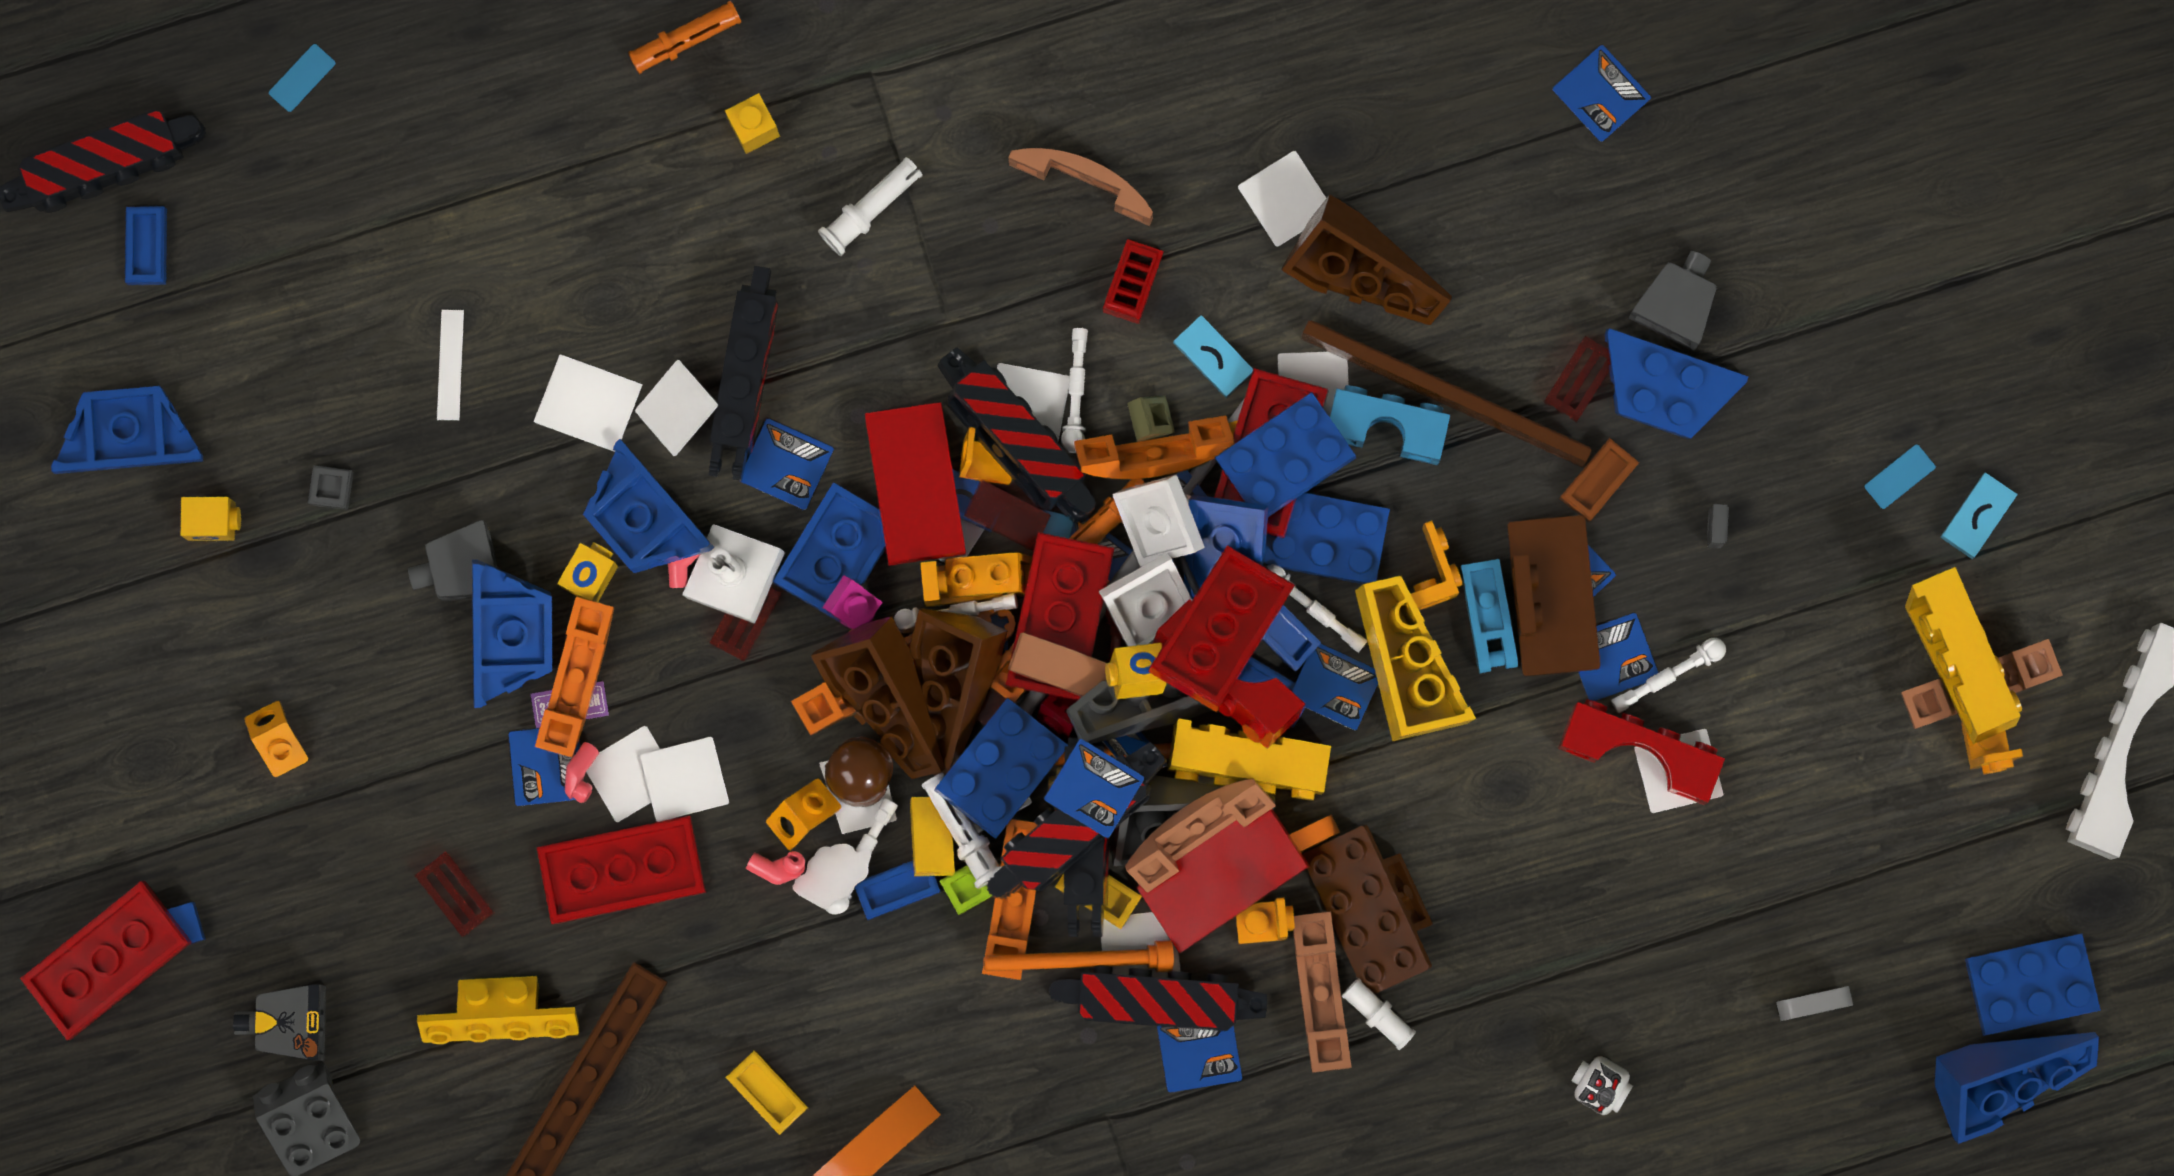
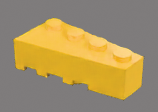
(1962, 655)

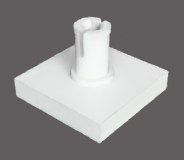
(1158, 519)
(734, 574)
(1145, 599)

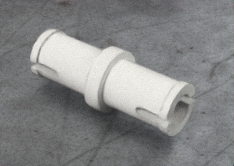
(1378, 1014)

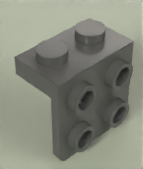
(305, 1119)

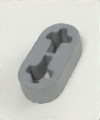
(1814, 1003)

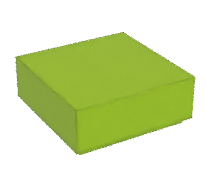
(962, 890)

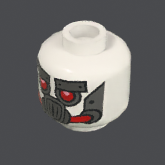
(1602, 1085)

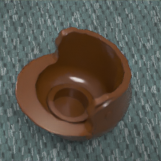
(859, 771)

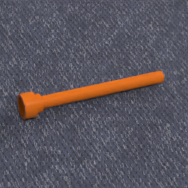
(1154, 956)

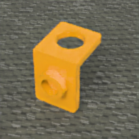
(979, 463)
(275, 740)
(804, 811)

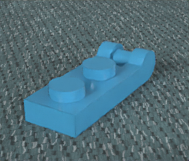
(1488, 614)

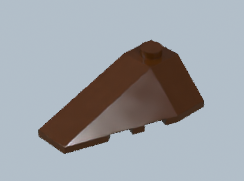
(1354, 258)
(955, 668)
(881, 683)

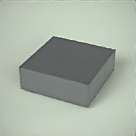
(330, 487)
(1717, 526)

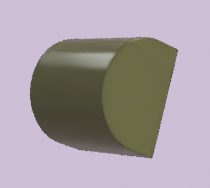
(1150, 417)

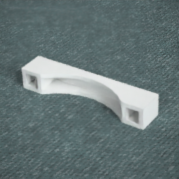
(2105, 813)

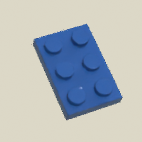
(1286, 455)
(1223, 524)
(1331, 539)
(838, 541)
(1001, 768)
(2032, 984)

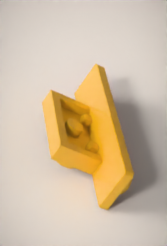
(498, 1011)

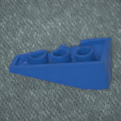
(1995, 1078)

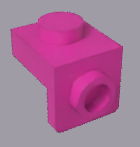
(852, 604)

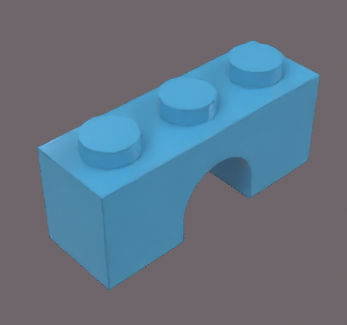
(1421, 428)

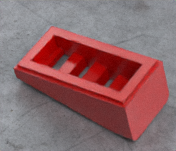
(1122, 309)

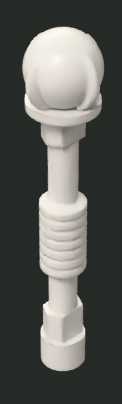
(1073, 430)
(1322, 614)
(906, 618)
(1711, 650)
(868, 841)

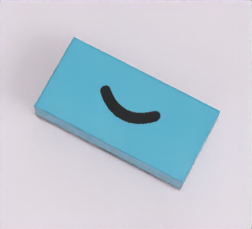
(1213, 356)
(1978, 515)

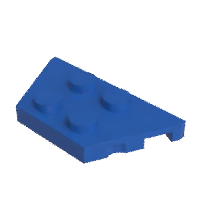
(1666, 386)
(125, 432)
(640, 516)
(508, 632)

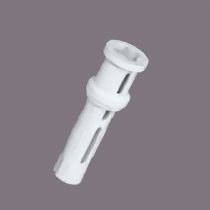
(857, 217)
(976, 850)

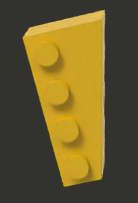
(1408, 664)
(1234, 757)

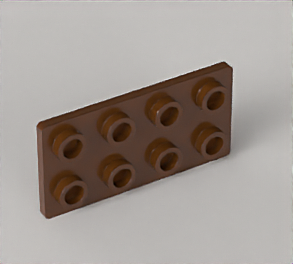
(1553, 595)
(1371, 908)

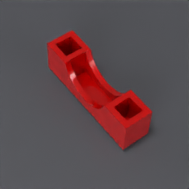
(1260, 708)
(1688, 768)

